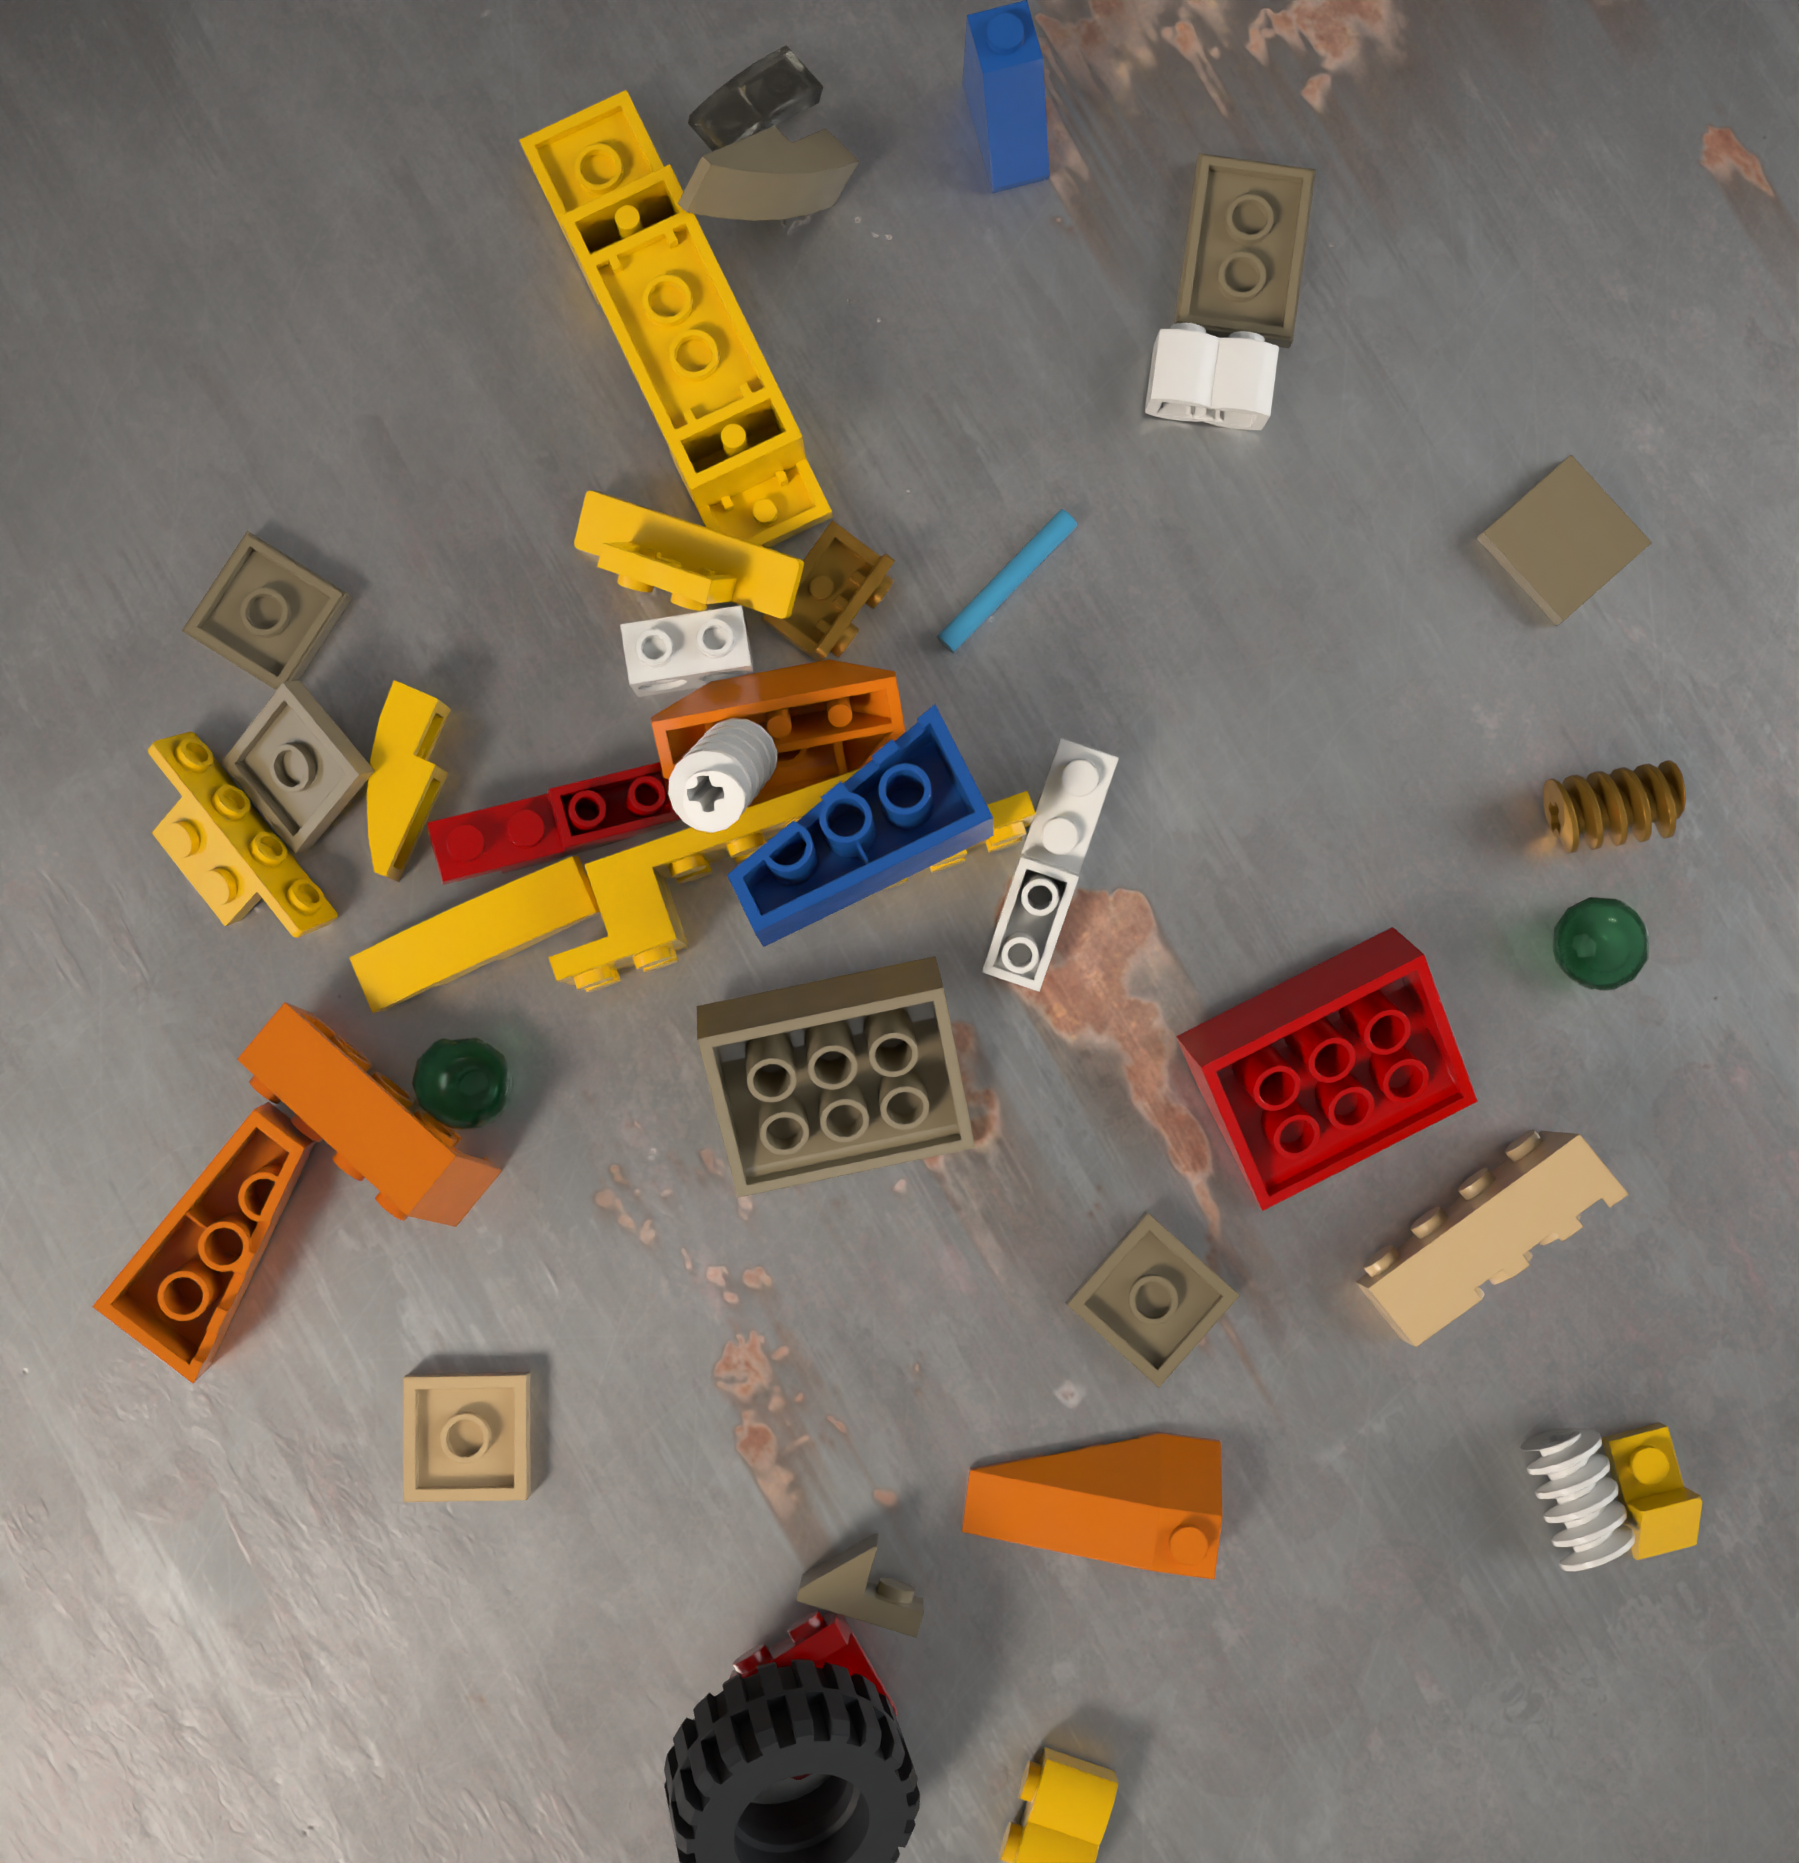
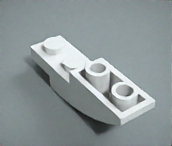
(1049, 864)

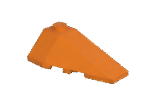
(1119, 1502)

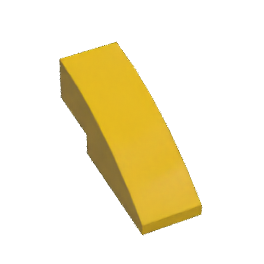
(403, 780)

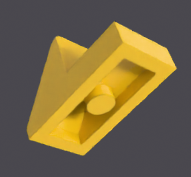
(1652, 1490)

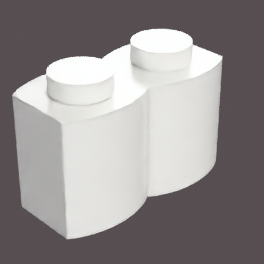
(1212, 377)

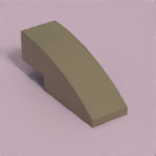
(769, 177)

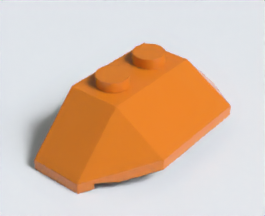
(819, 714)

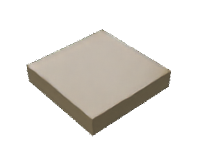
(466, 1437)

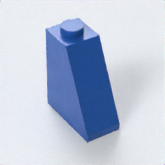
(1007, 95)

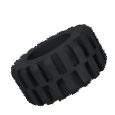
(781, 1728)

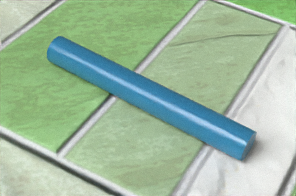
(1007, 581)

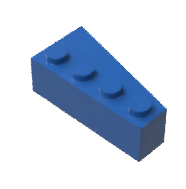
(866, 834)

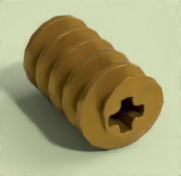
(1615, 803)

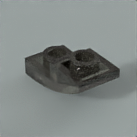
(756, 99)

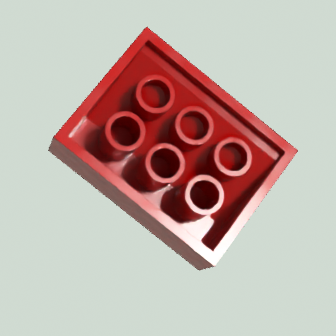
(1329, 1066)

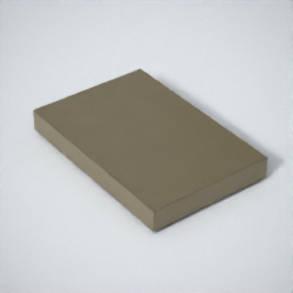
(1245, 247)

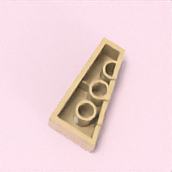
(1487, 1232)

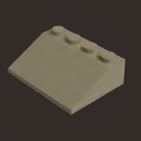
(834, 1076)

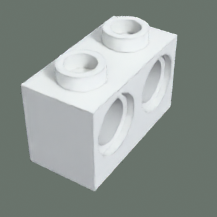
(686, 650)

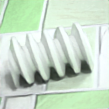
(722, 774)
(1582, 1497)

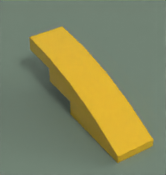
(475, 934)

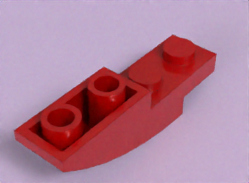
(552, 824)

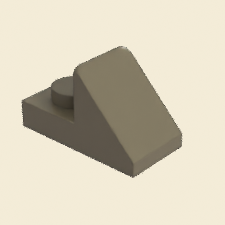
(844, 1588)

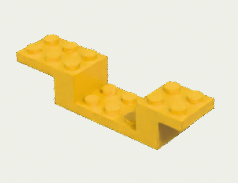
(677, 324)
(639, 905)

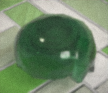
(1601, 943)
(463, 1083)

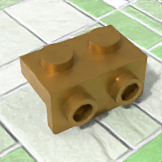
(834, 586)

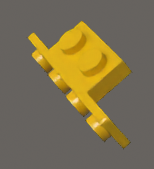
(685, 558)
(228, 845)

